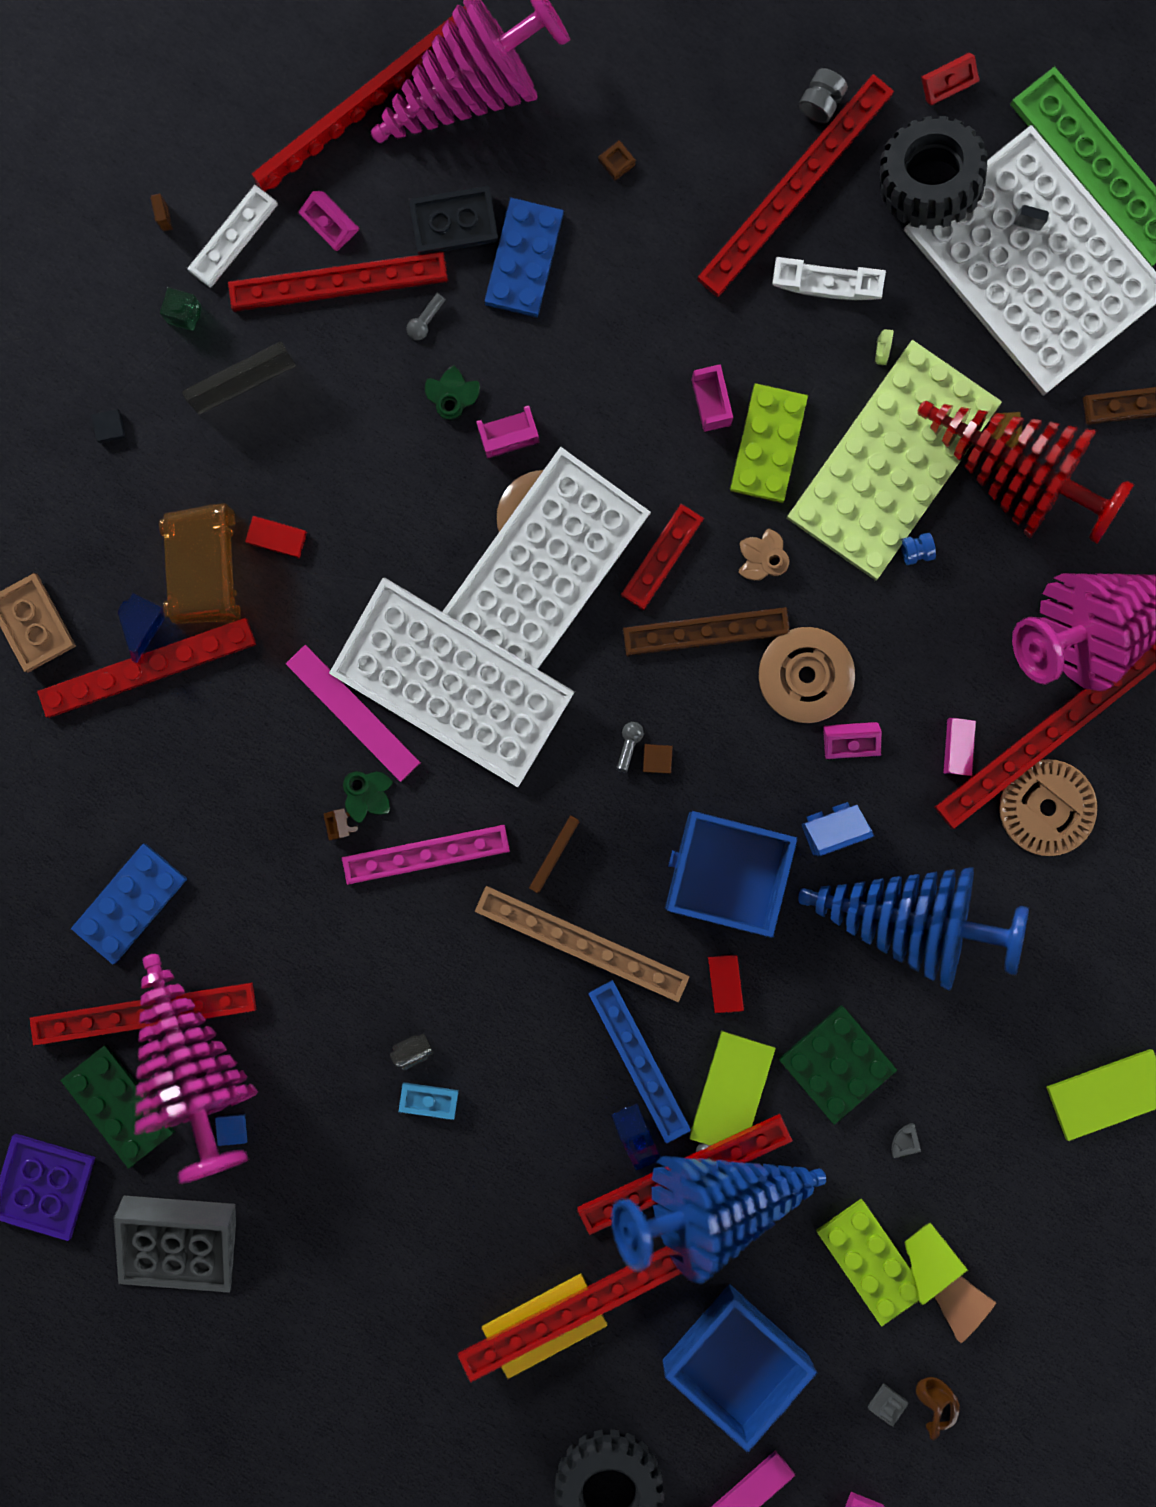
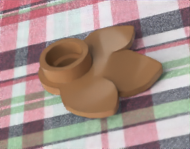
(759, 555)

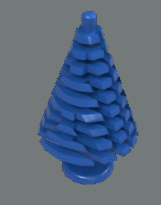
(921, 919)
(712, 1208)

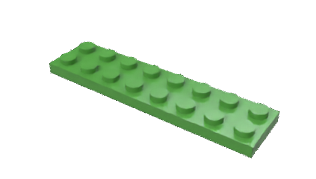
(1092, 157)

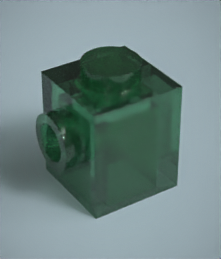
(180, 309)

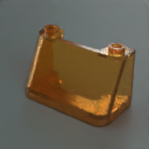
(199, 564)

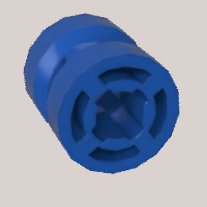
(918, 549)

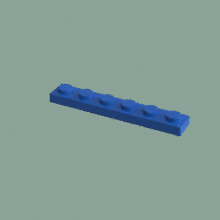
(639, 1061)

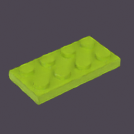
(768, 443)
(870, 1261)

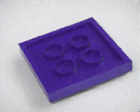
(43, 1186)

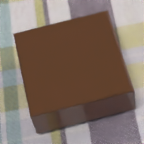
(617, 160)
(161, 212)
(657, 758)

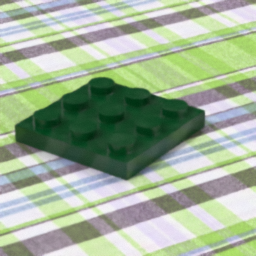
(837, 1064)

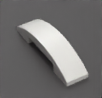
(828, 281)

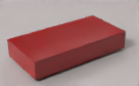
(276, 536)

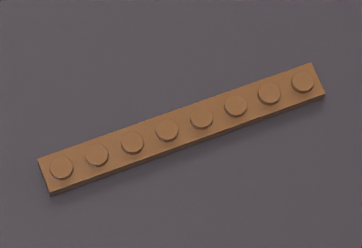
(582, 943)

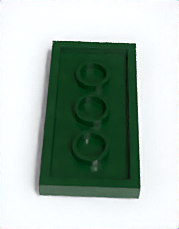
(109, 1100)

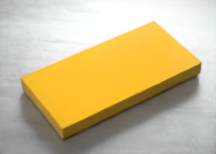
(535, 1305)

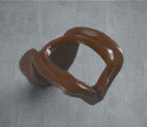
(936, 1396)

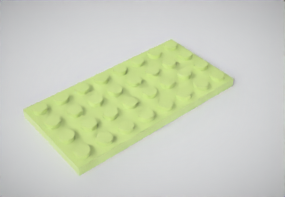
(888, 463)

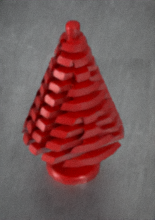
(1028, 466)

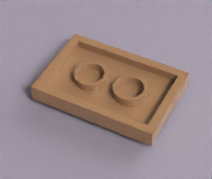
(32, 623)

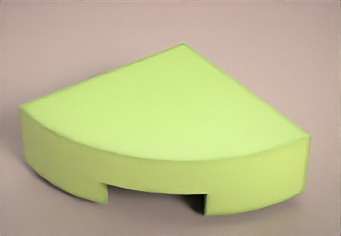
(884, 346)

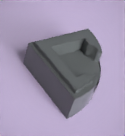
(905, 1141)

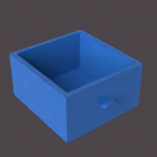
(730, 873)
(738, 1367)

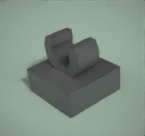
(888, 1405)

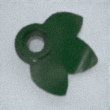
(451, 390)
(369, 797)

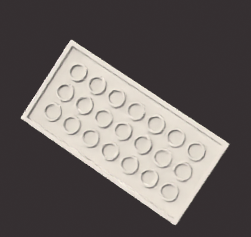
(547, 559)
(451, 682)

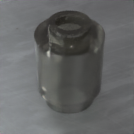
(411, 1052)

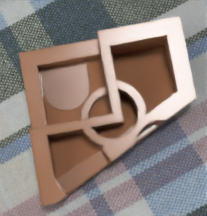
(963, 1307)

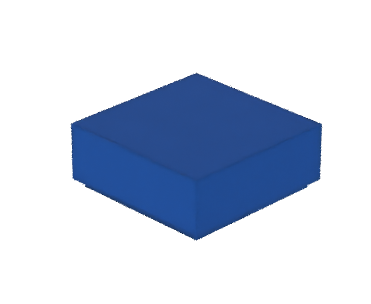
(231, 1129)

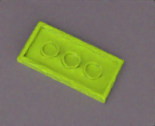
(731, 1088)
(1105, 1095)

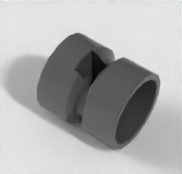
(825, 92)

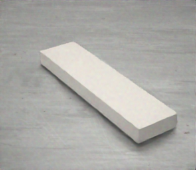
(232, 236)

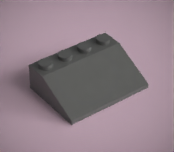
(175, 1243)

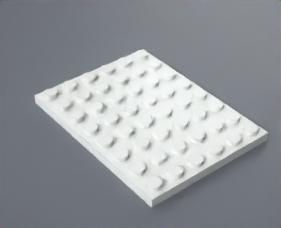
(1048, 291)

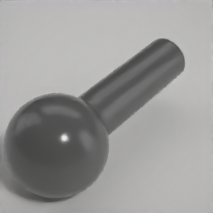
(417, 327)
(632, 733)

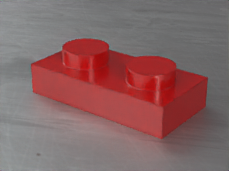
(950, 78)

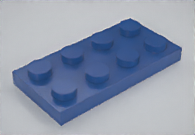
(524, 257)
(129, 903)

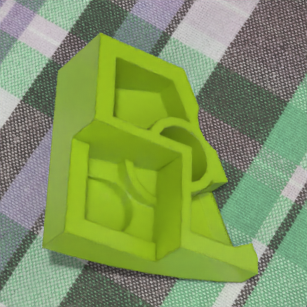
(932, 1262)

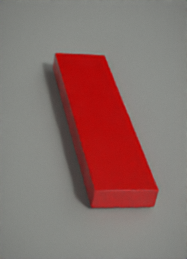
(662, 557)

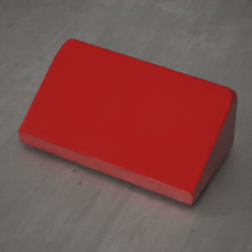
(726, 983)

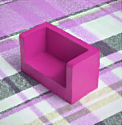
(712, 398)
(508, 433)

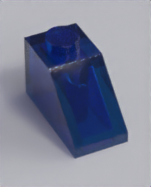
(139, 623)
(636, 1137)

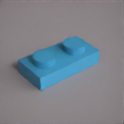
(428, 1101)

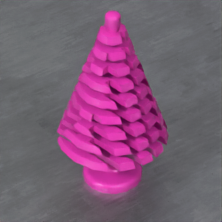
(469, 69)
(1096, 624)
(192, 1089)

